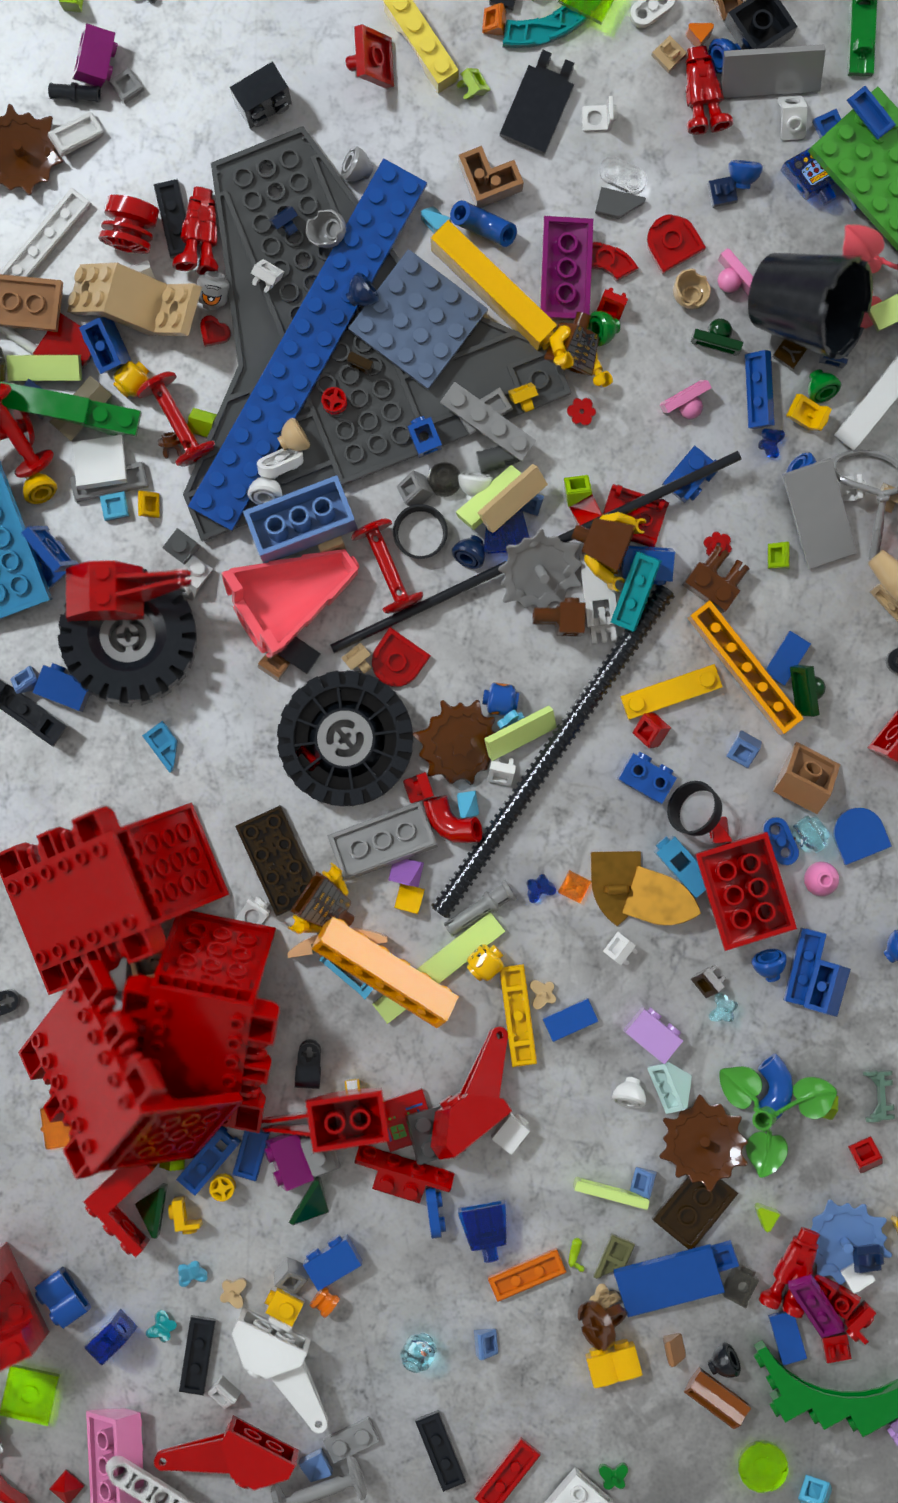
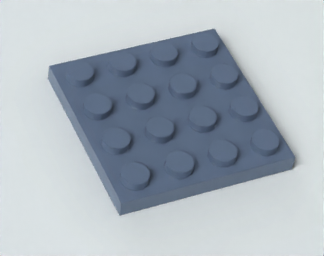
(418, 319)

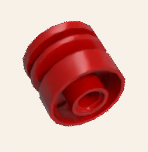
(128, 224)

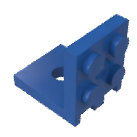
(49, 553)

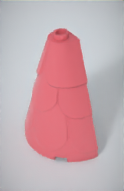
(286, 594)

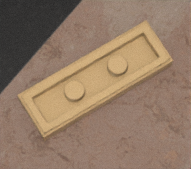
(512, 498)

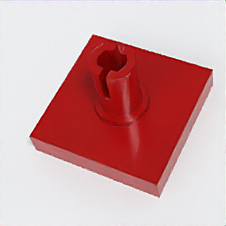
(372, 57)

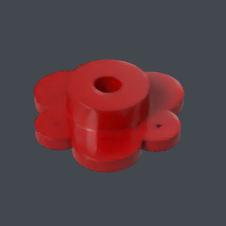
(585, 405)
(724, 541)

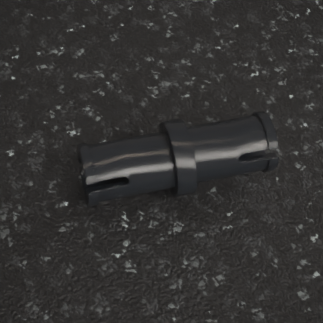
(74, 92)

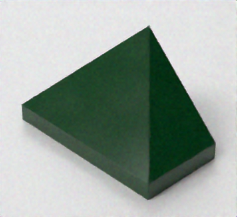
(312, 1203)
(152, 1209)

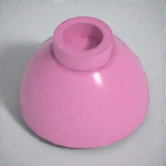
(821, 879)

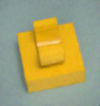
(523, 395)

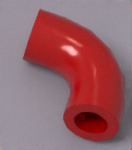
(450, 826)

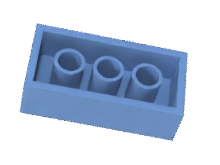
(300, 520)

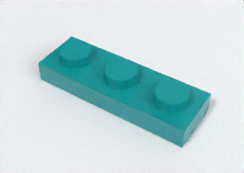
(636, 591)

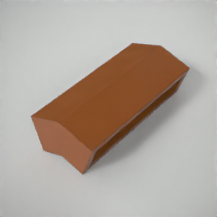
(717, 1398)

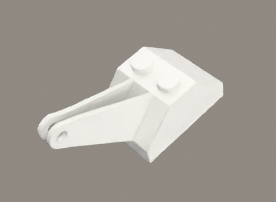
(281, 1358)

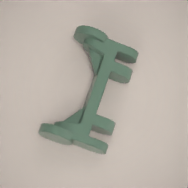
(879, 1080)

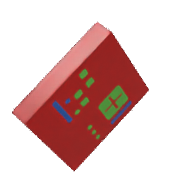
(395, 1111)

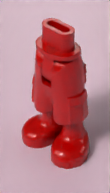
(704, 89)
(199, 229)
(794, 1264)

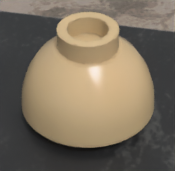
(293, 436)

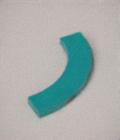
(543, 30)

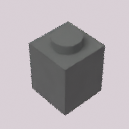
(181, 546)

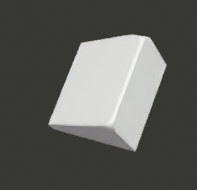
(856, 1280)

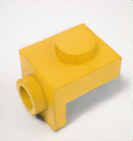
(808, 413)
(178, 1213)
(283, 1306)

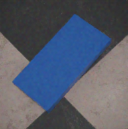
(669, 1280)

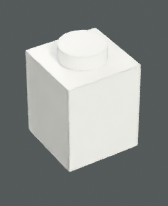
(511, 1132)

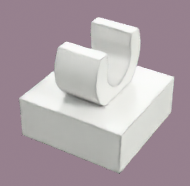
(266, 272)
(501, 773)
(620, 948)

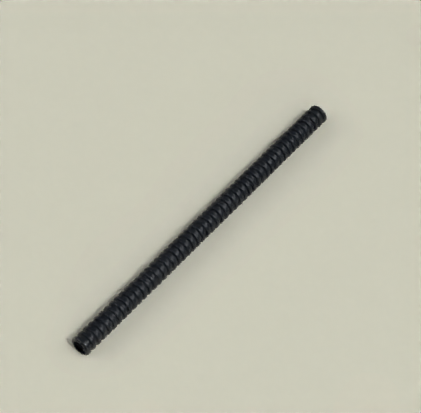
(551, 752)

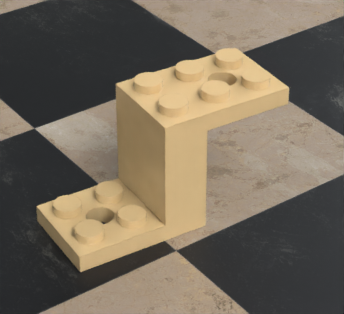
(133, 299)

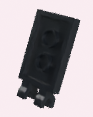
(538, 105)

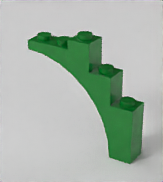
(863, 1409)

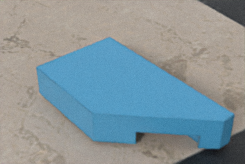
(163, 744)

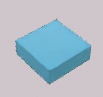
(114, 506)

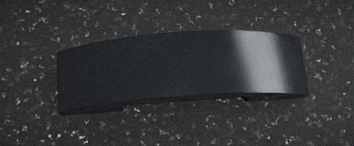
(30, 714)

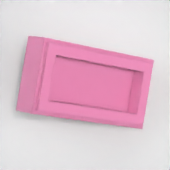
(734, 274)
(687, 400)

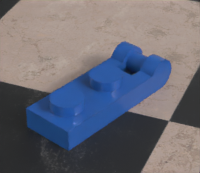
(207, 1161)

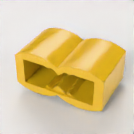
(614, 1364)

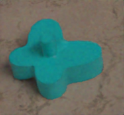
(162, 1327)

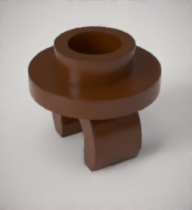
(170, 440)

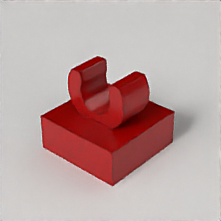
(612, 303)
(836, 1347)

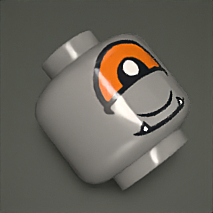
(214, 290)

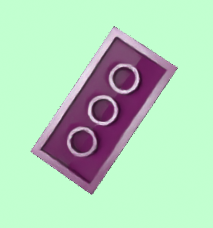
(566, 266)

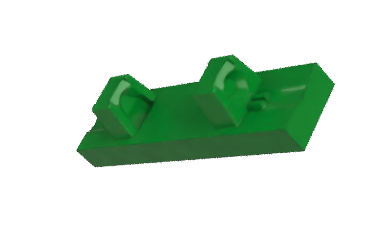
(862, 38)

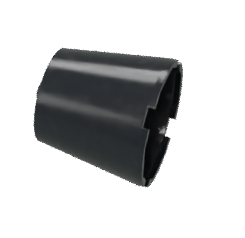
(812, 300)

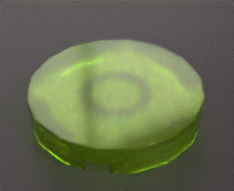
(762, 1466)

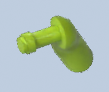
(574, 1252)

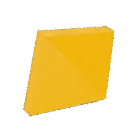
(148, 504)

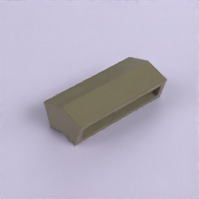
(89, 389)

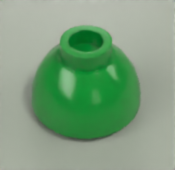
(604, 326)
(823, 386)

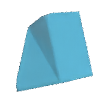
(433, 218)
(468, 804)
(814, 1491)

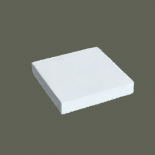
(99, 462)

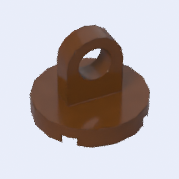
(600, 1323)

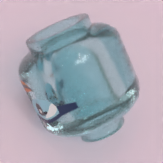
(811, 834)
(418, 1352)

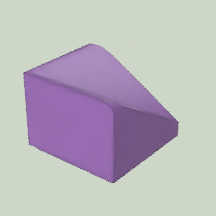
(406, 872)

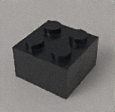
(760, 24)
(261, 95)

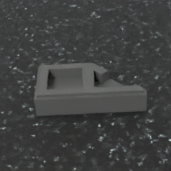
(617, 203)

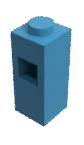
(681, 864)

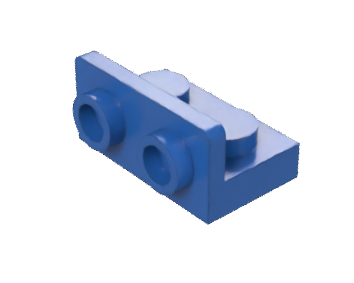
(692, 461)

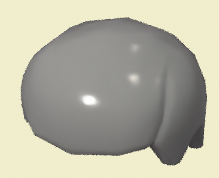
(326, 229)

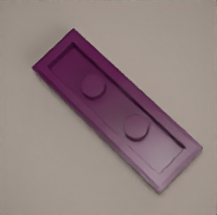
(816, 1306)

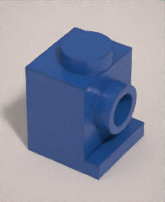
(420, 426)

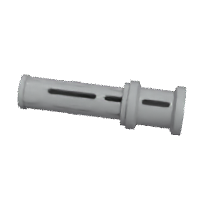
(490, 902)

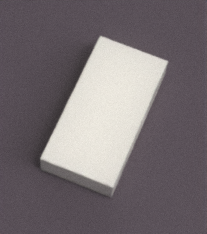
(76, 133)

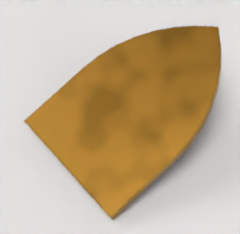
(612, 880)
(660, 899)

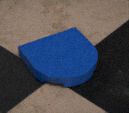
(859, 834)

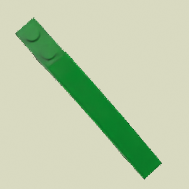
(73, 409)

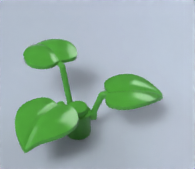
(763, 1149)

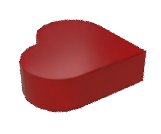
(213, 331)

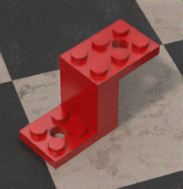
(103, 1204)

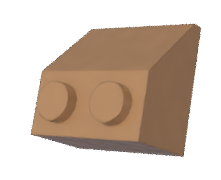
(807, 778)

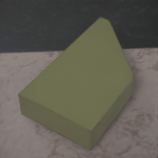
(614, 1255)

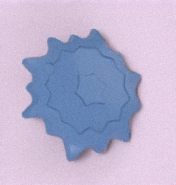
(841, 1230)

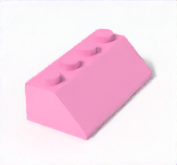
(110, 1435)

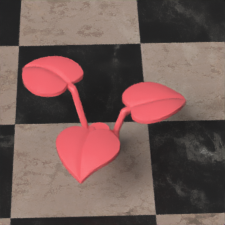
(867, 244)

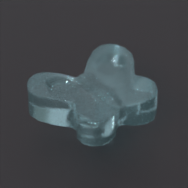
(724, 1008)

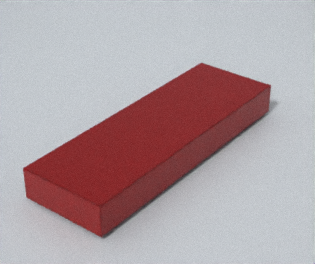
(508, 1473)

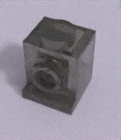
(736, 1276)

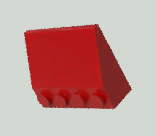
(745, 890)

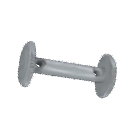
(326, 1488)

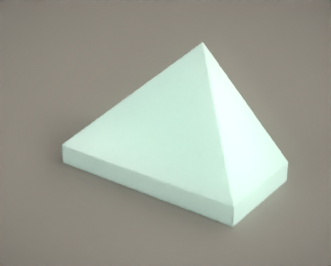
(671, 1085)

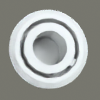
(473, 483)
(264, 490)
(630, 1094)

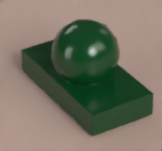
(718, 337)
(806, 689)

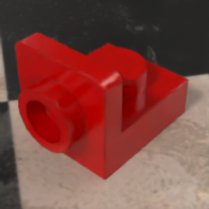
(418, 787)
(859, 1319)

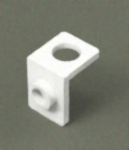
(607, 112)
(793, 117)
(256, 904)

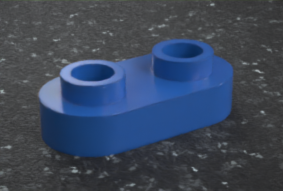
(781, 840)
(437, 1223)

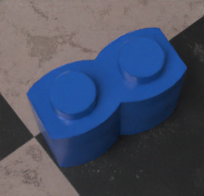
(62, 1298)

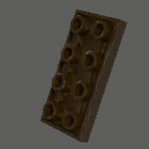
(276, 858)

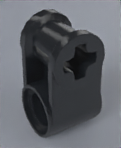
(308, 1069)

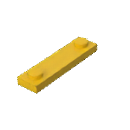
(671, 691)
(518, 1015)

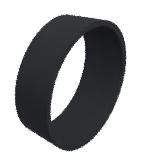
(416, 508)
(677, 800)

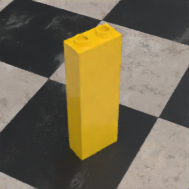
(492, 285)

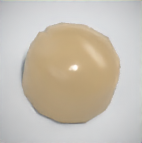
(691, 289)

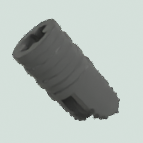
(494, 459)

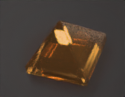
(574, 886)

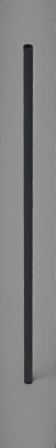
(565, 537)

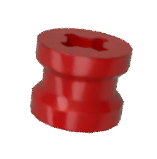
(334, 395)

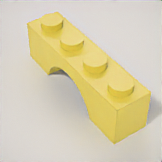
(429, 50)

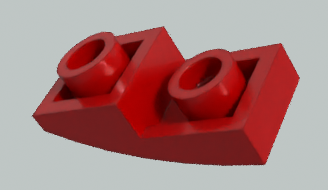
(840, 1297)

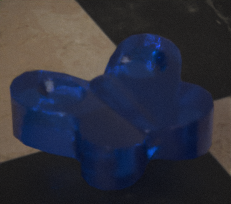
(770, 441)
(538, 887)

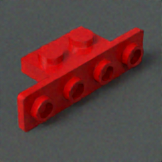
(402, 1175)

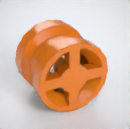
(324, 1302)

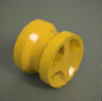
(218, 1189)

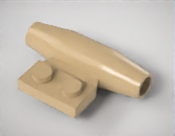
(886, 571)

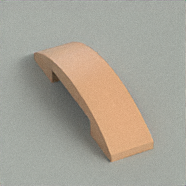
(305, 946)

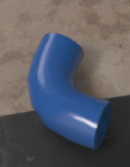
(483, 223)
(779, 1083)

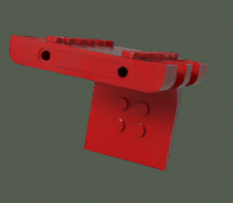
(107, 888)
(205, 1015)
(108, 1091)

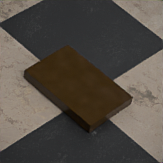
(693, 1210)

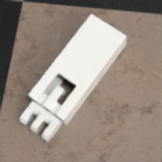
(597, 590)

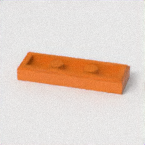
(526, 1274)

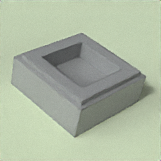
(126, 85)

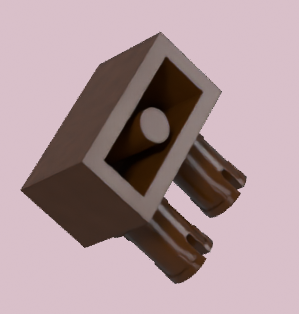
(710, 586)
(567, 617)

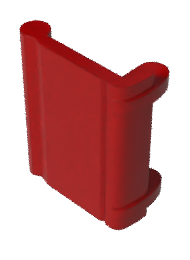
(652, 513)

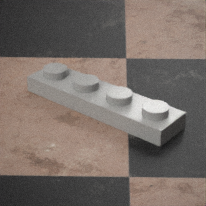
(487, 421)

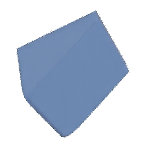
(744, 749)

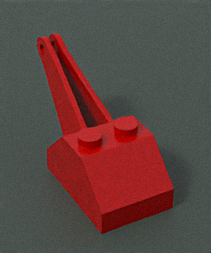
(116, 589)
(477, 1106)
(338, 1120)
(242, 1451)

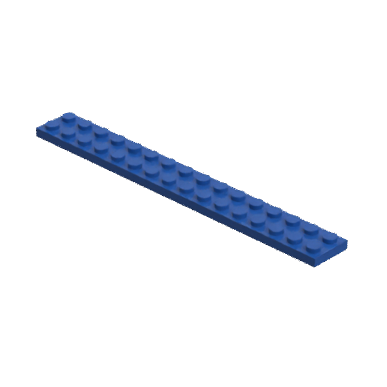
(307, 343)

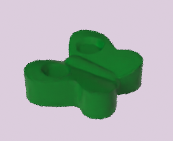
(613, 1476)

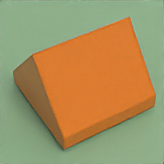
(494, 20)
(699, 33)

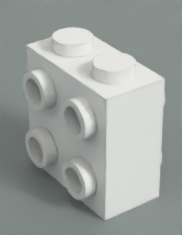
(578, 1489)

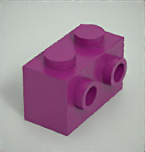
(94, 56)
(288, 1160)

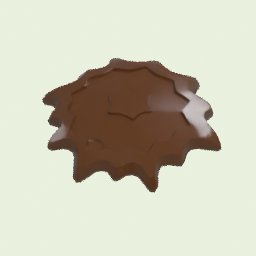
(25, 150)
(456, 742)
(704, 1143)

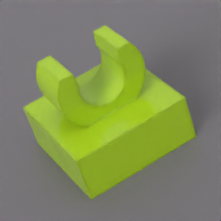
(475, 83)

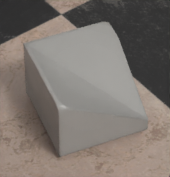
(415, 489)
(290, 1276)

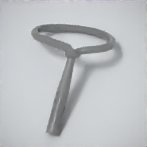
(882, 496)

